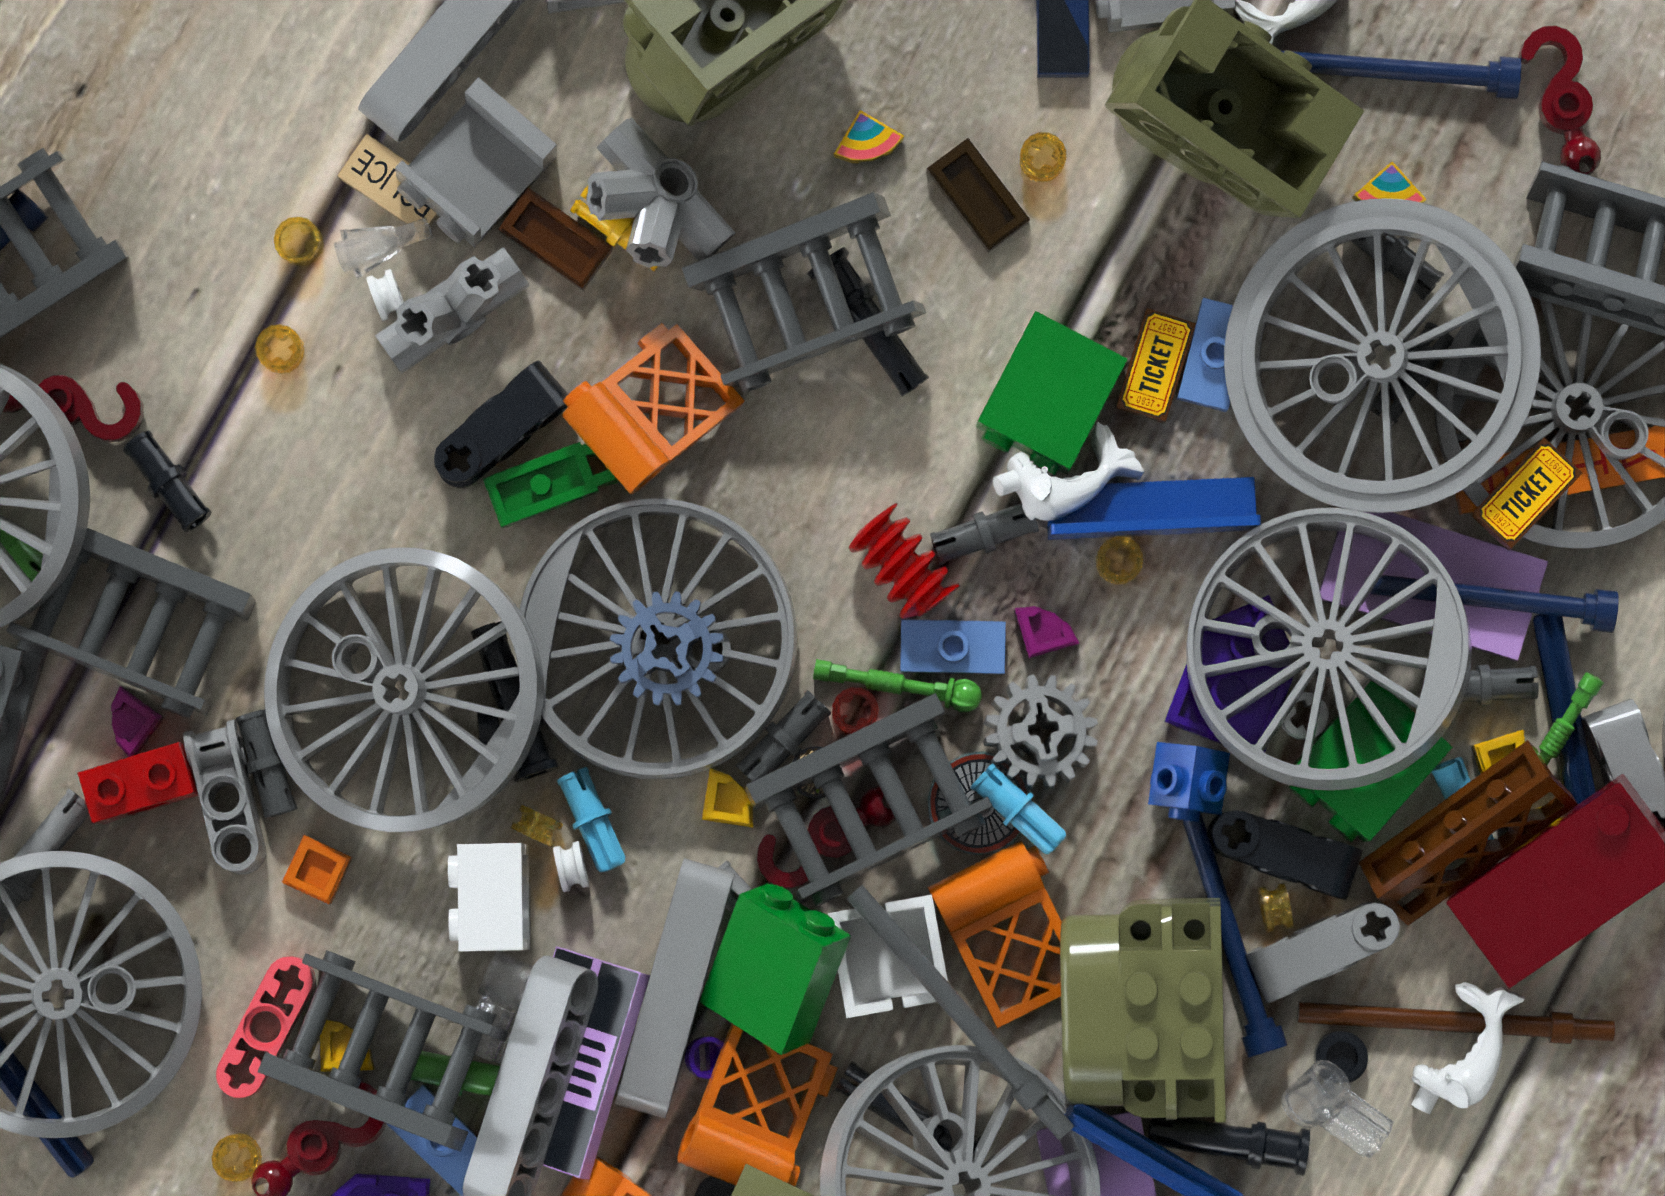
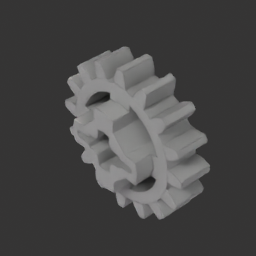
(1062, 728)

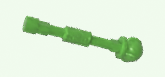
(961, 695)
(1563, 727)

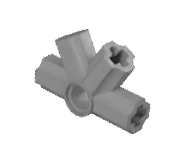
(639, 194)
(451, 308)

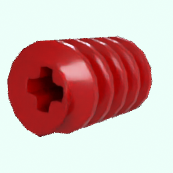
(901, 564)

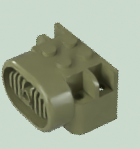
(709, 54)
(1232, 108)
(1145, 1009)

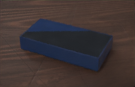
(1062, 38)

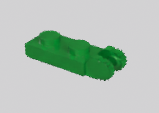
(544, 484)

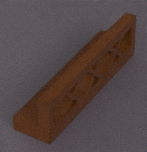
(1461, 830)

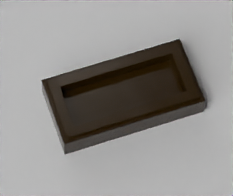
(978, 195)

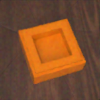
(317, 869)

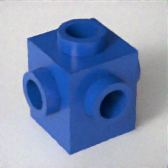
(1188, 780)

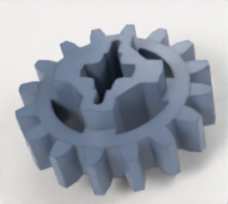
(688, 634)

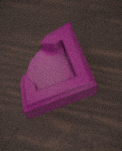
(1043, 631)
(132, 721)

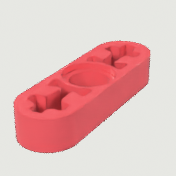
(273, 986)

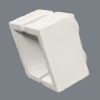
(491, 897)
(872, 971)

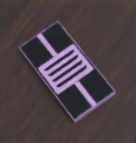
(597, 1064)

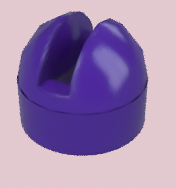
(692, 1055)

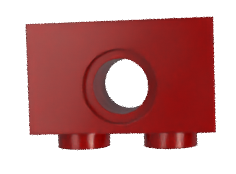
(138, 783)

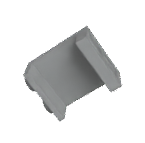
(476, 165)

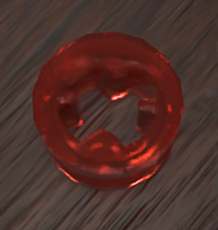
(846, 697)

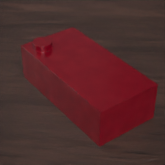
(1564, 881)

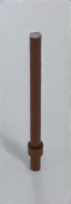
(1558, 1027)

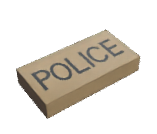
(373, 175)

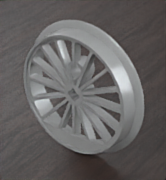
(1497, 302)

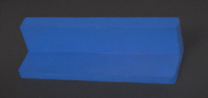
(1163, 509)

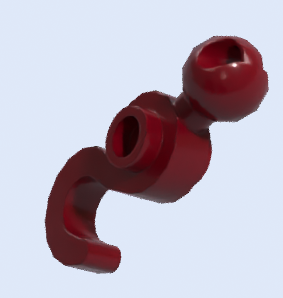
(1565, 103)
(78, 406)
(826, 836)
(314, 1150)

